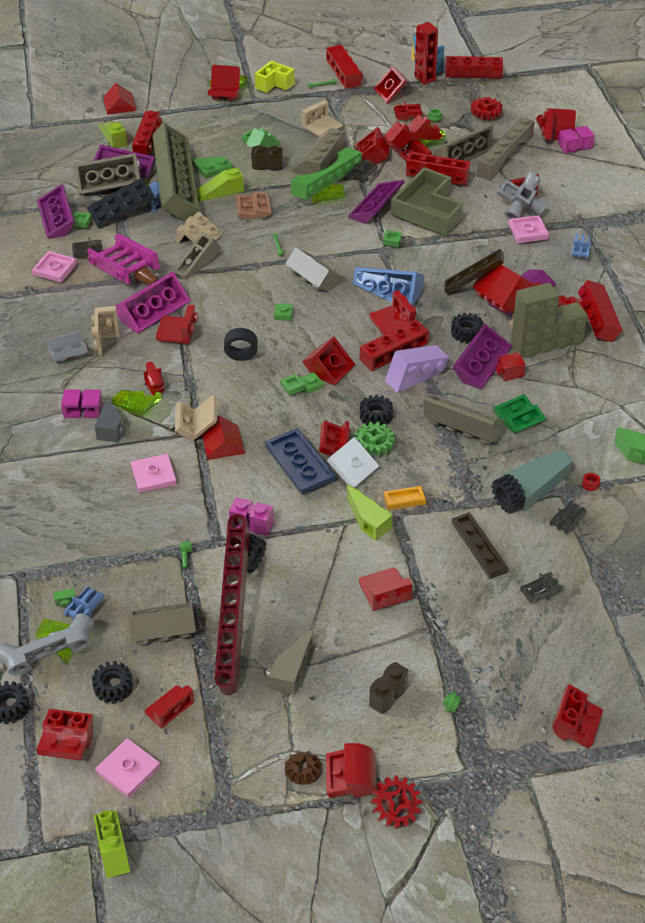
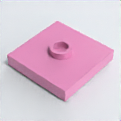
(528, 229)
(54, 266)
(153, 473)
(127, 768)

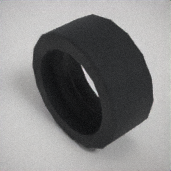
(240, 354)

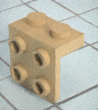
(317, 120)
(194, 227)
(105, 324)
(194, 422)

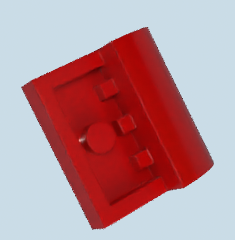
(576, 717)
(65, 734)
(351, 771)

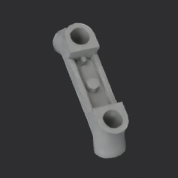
(75, 637)

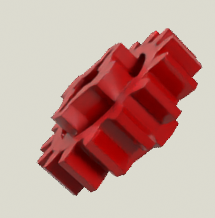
(486, 108)
(404, 806)

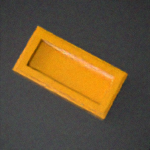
(404, 498)

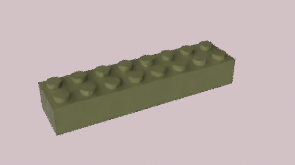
(175, 172)

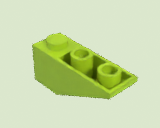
(370, 516)
(111, 843)

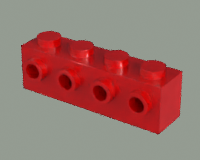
(426, 53)
(343, 66)
(474, 67)
(143, 140)
(456, 169)
(600, 311)
(382, 349)

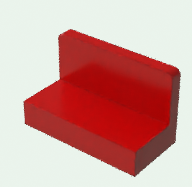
(170, 705)

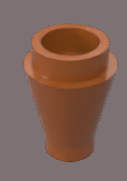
(145, 276)

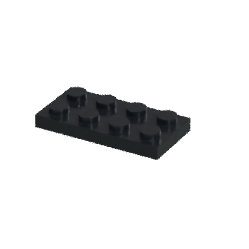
(120, 203)

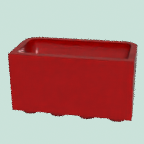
(500, 287)

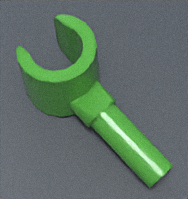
(185, 547)

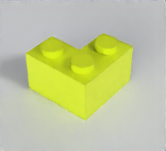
(274, 75)

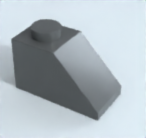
(109, 424)

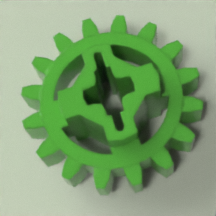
(375, 438)

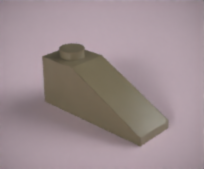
(198, 256)
(289, 666)

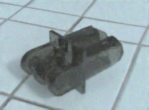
(363, 171)
(80, 248)
(568, 517)
(541, 588)

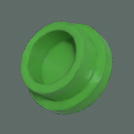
(435, 115)
(451, 702)

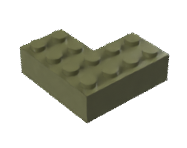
(426, 202)
(542, 324)

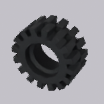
(460, 325)
(376, 403)
(508, 493)
(255, 552)
(112, 692)
(19, 707)

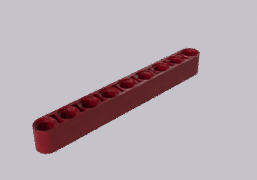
(235, 610)

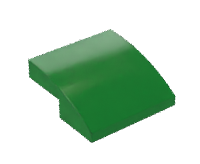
(519, 414)

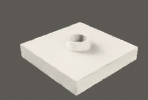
(353, 462)

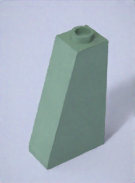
(542, 475)

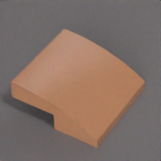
(253, 206)

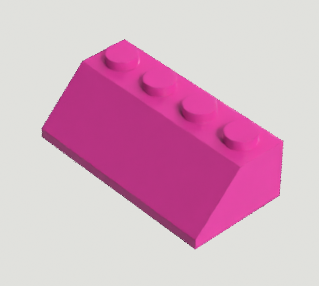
(152, 303)

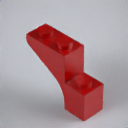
(419, 128)

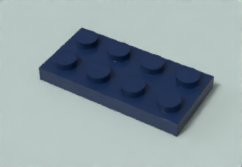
(300, 461)

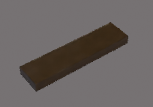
(474, 271)
(479, 545)

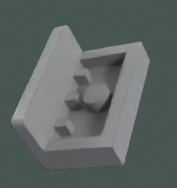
(66, 346)

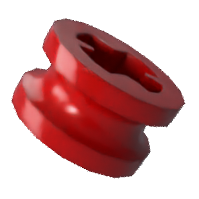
(591, 477)

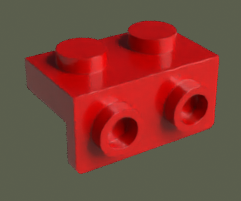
(333, 437)

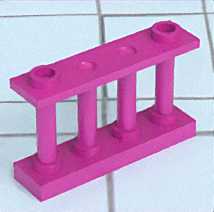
(127, 248)

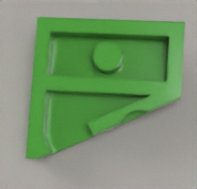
(211, 166)

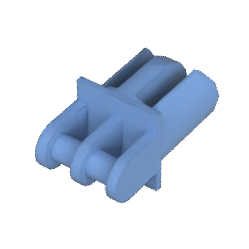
(154, 188)
(581, 248)
(84, 603)

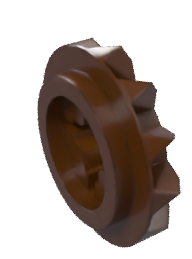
(308, 774)

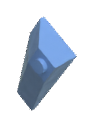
(385, 282)

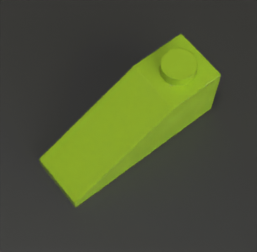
(114, 133)
(223, 184)

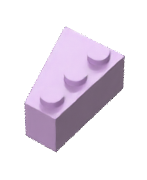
(415, 366)

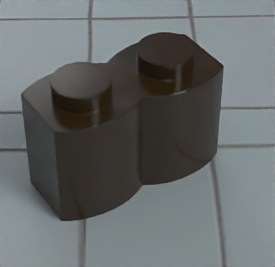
(267, 158)
(388, 687)

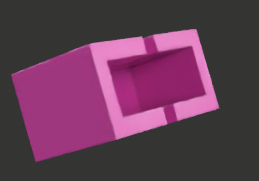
(570, 142)
(74, 400)
(260, 515)

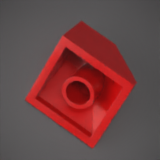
(391, 84)
(373, 147)
(329, 361)

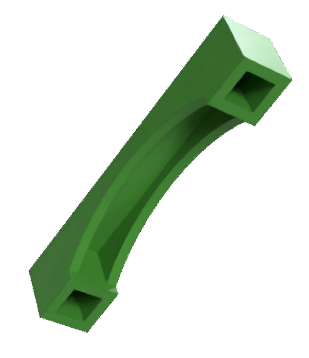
(309, 185)

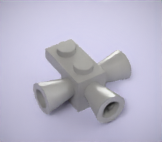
(522, 196)

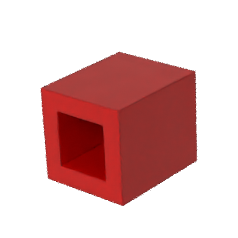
(510, 366)

